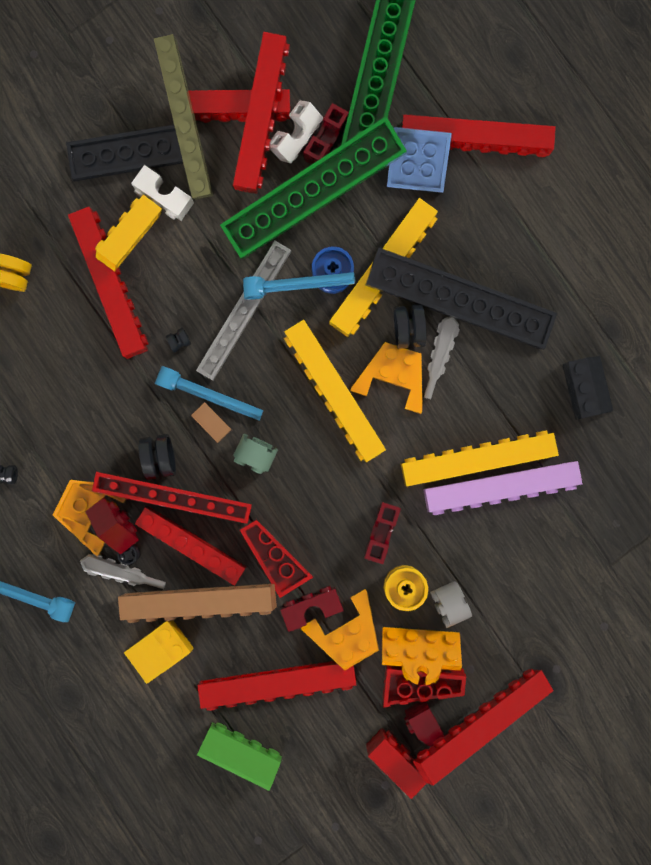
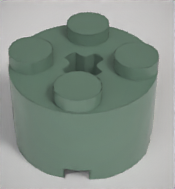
(255, 454)

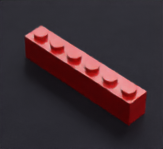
(232, 105)
(190, 545)

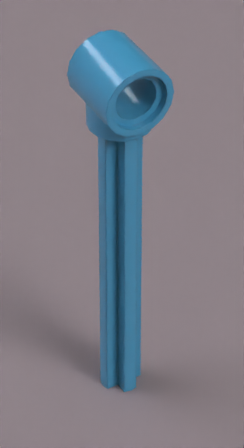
(257, 287)
(172, 379)
(58, 608)

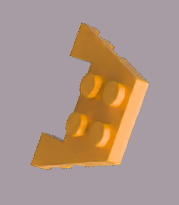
(395, 367)
(71, 512)
(352, 640)

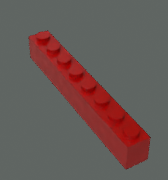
(260, 113)
(489, 135)
(108, 284)
(171, 497)
(274, 684)
(482, 726)

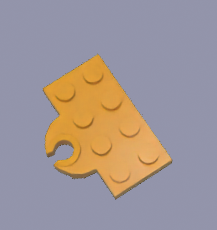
(421, 651)

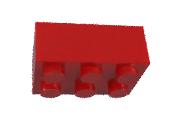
(395, 762)

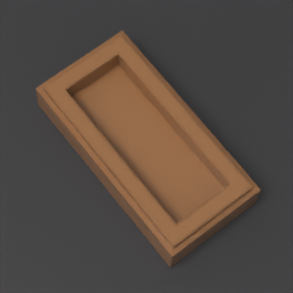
(211, 422)

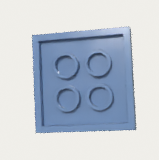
(424, 163)

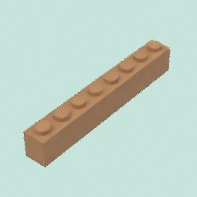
(197, 602)

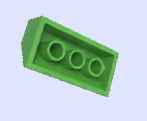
(240, 755)

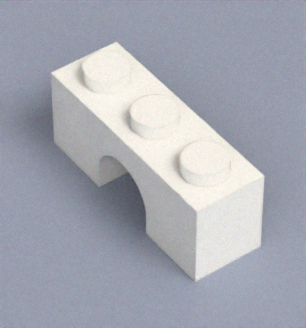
(306, 121)
(175, 203)

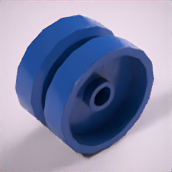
(329, 259)

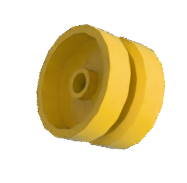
(11, 271)
(405, 599)

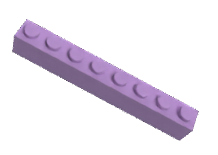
(502, 486)

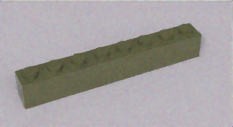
(183, 116)

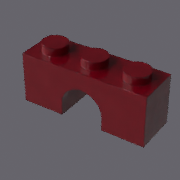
(330, 131)
(381, 532)
(326, 600)

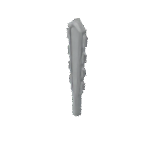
(443, 343)
(109, 569)

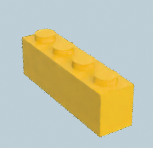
(128, 232)

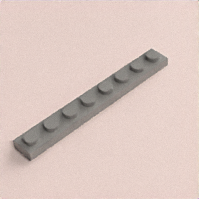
(241, 314)

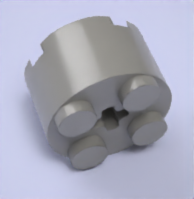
(451, 604)

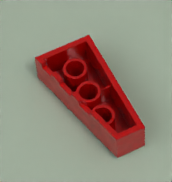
(274, 559)
(400, 691)

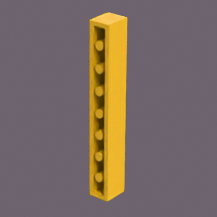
(401, 242)
(334, 390)
(479, 459)

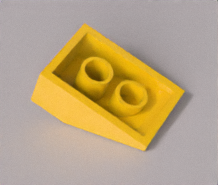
(159, 650)

